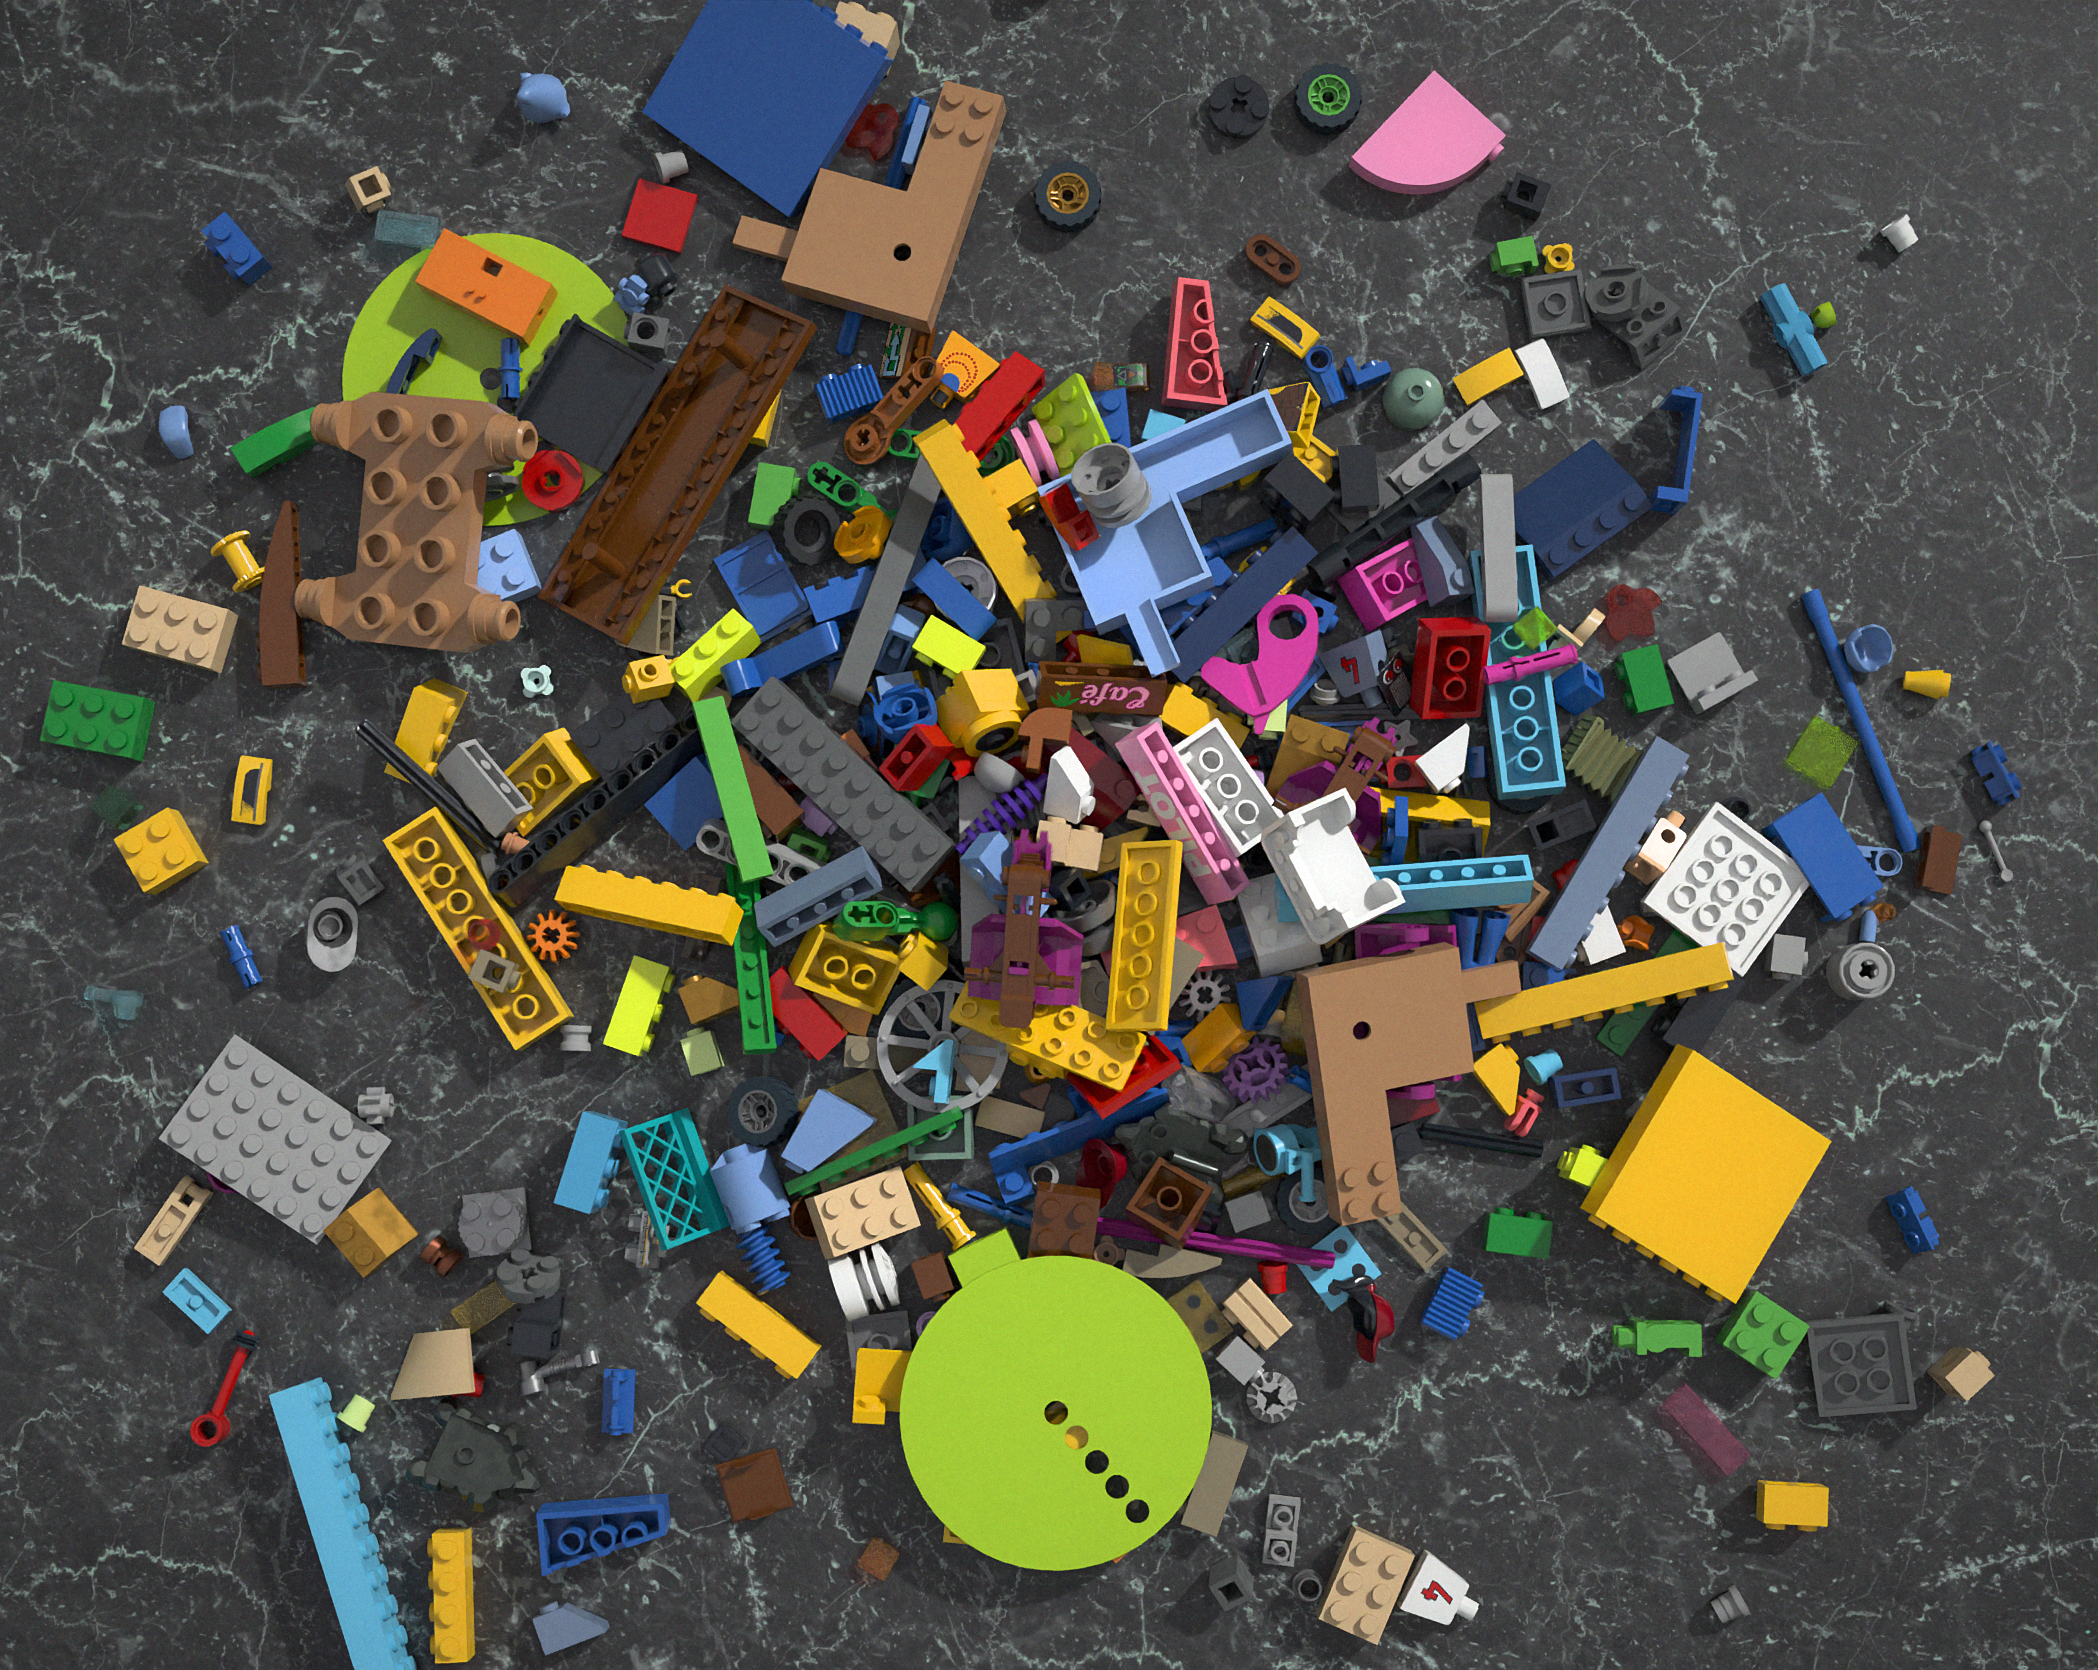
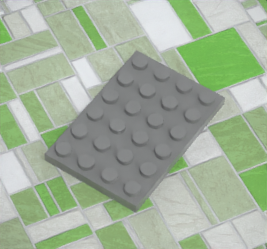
(275, 1139)

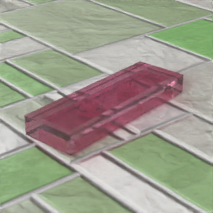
(1706, 1429)

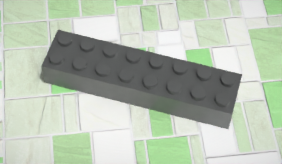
(844, 784)

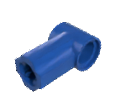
(1325, 379)

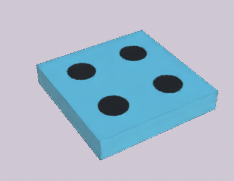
(1349, 1261)

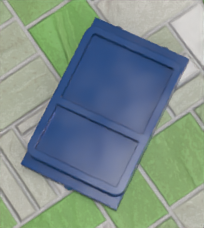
(763, 586)

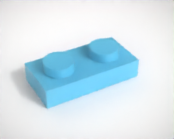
(197, 1301)

